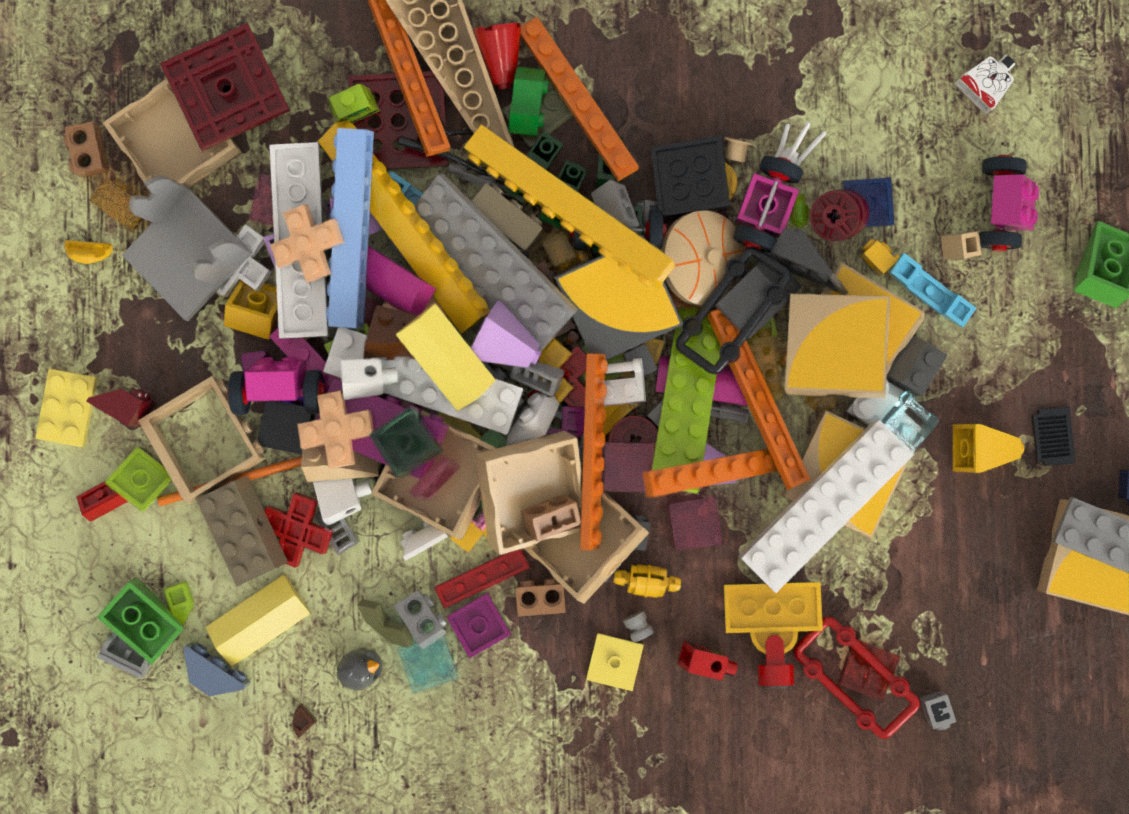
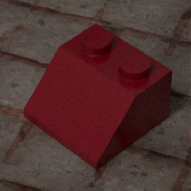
(124, 405)

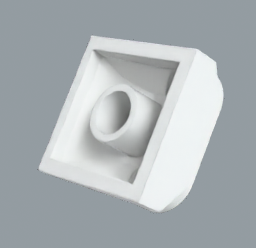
(874, 408)
(533, 419)
(418, 541)

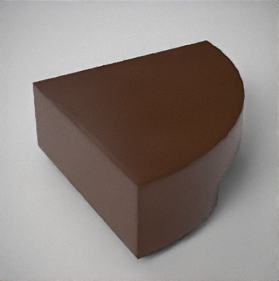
(572, 340)
(302, 720)

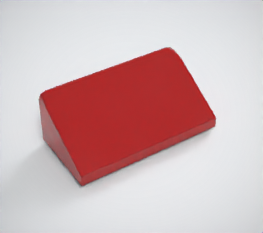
(99, 501)

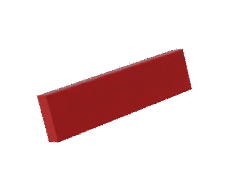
(481, 577)

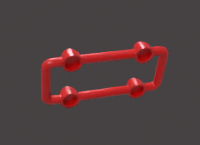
(865, 717)

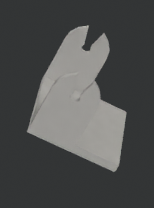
(185, 248)

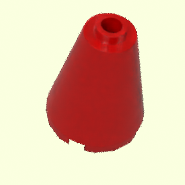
(500, 51)

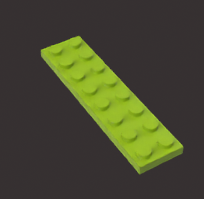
(686, 400)

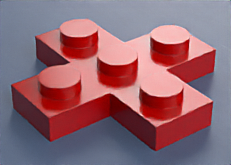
(574, 369)
(297, 528)

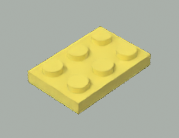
(64, 408)

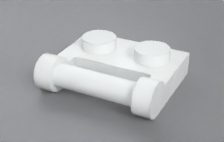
(625, 390)

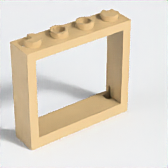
(166, 455)

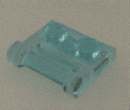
(906, 428)

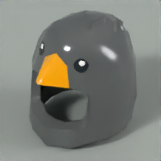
(357, 670)

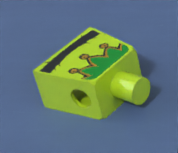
(353, 104)

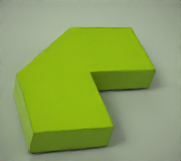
(179, 600)

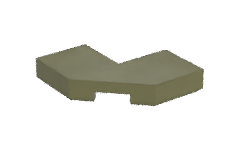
(391, 631)

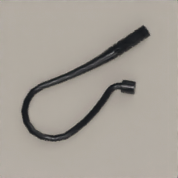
(415, 144)

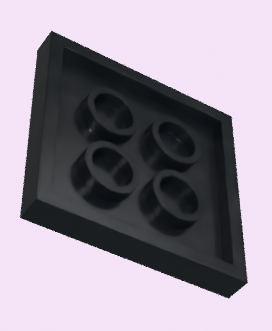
(690, 176)

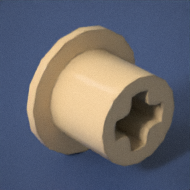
(736, 149)

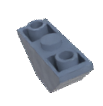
(211, 672)

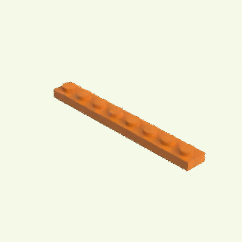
(410, 79)
(578, 99)
(762, 406)
(592, 455)
(708, 472)

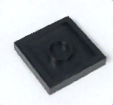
(280, 426)

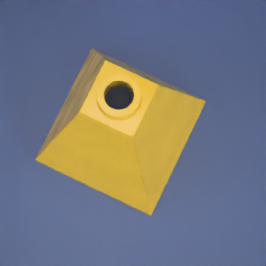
(983, 448)

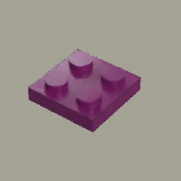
(478, 625)

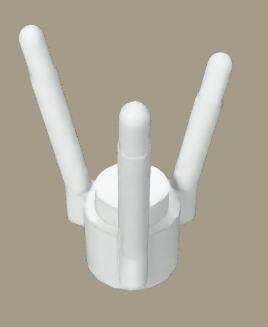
(790, 153)

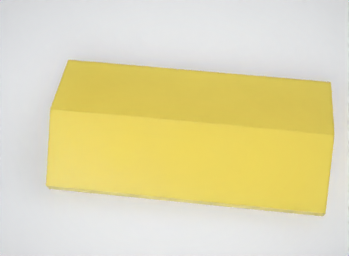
(446, 357)
(257, 620)

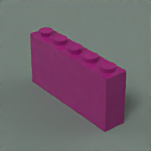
(381, 413)

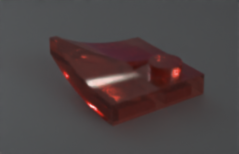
(862, 677)

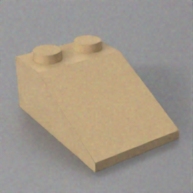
(316, 466)

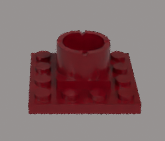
(224, 87)

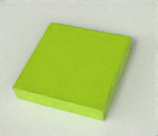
(139, 479)

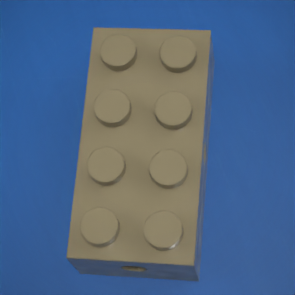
(241, 530)

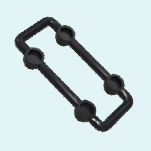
(735, 269)

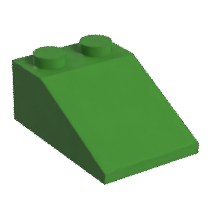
(1105, 266)
(141, 620)

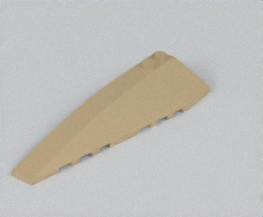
(451, 51)

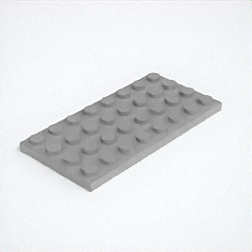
(492, 262)

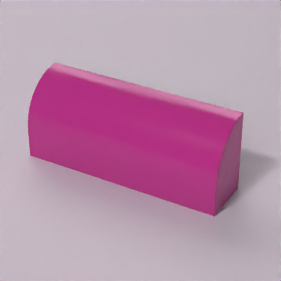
(396, 284)
(725, 389)

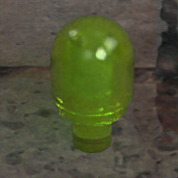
(800, 212)

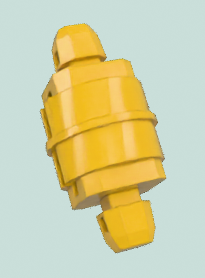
(647, 580)

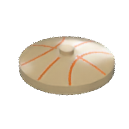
(700, 250)

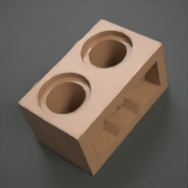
(92, 147)
(551, 517)
(541, 604)

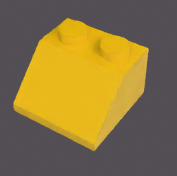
(252, 310)

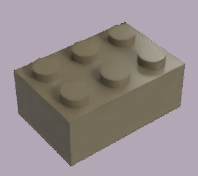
(509, 217)

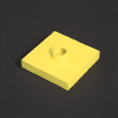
(614, 661)

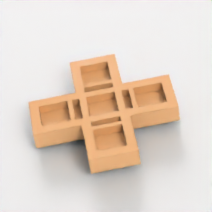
(307, 243)
(335, 429)

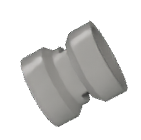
(638, 626)

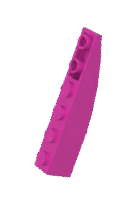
(303, 351)

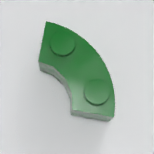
(527, 101)

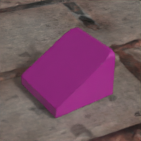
(252, 357)

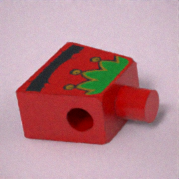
(705, 661)

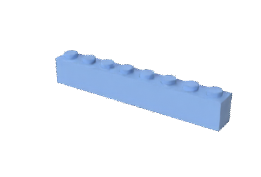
(352, 212)

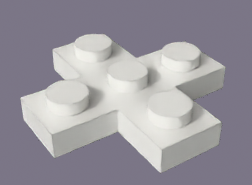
(250, 271)

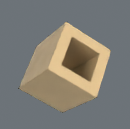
(961, 245)

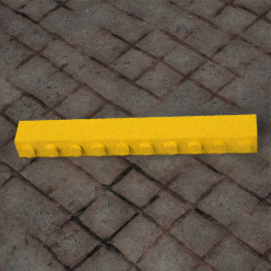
(570, 207)
(418, 243)

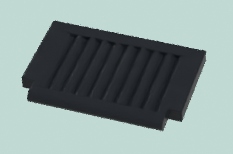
(1053, 436)

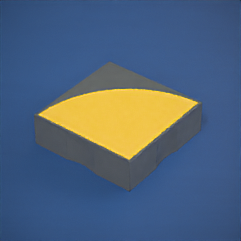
(615, 307)

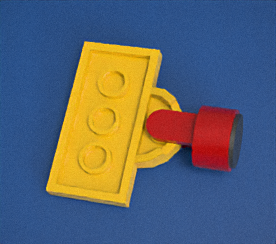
(773, 623)

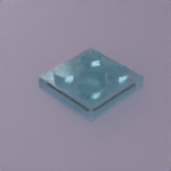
(428, 666)

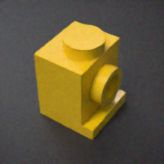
(878, 256)

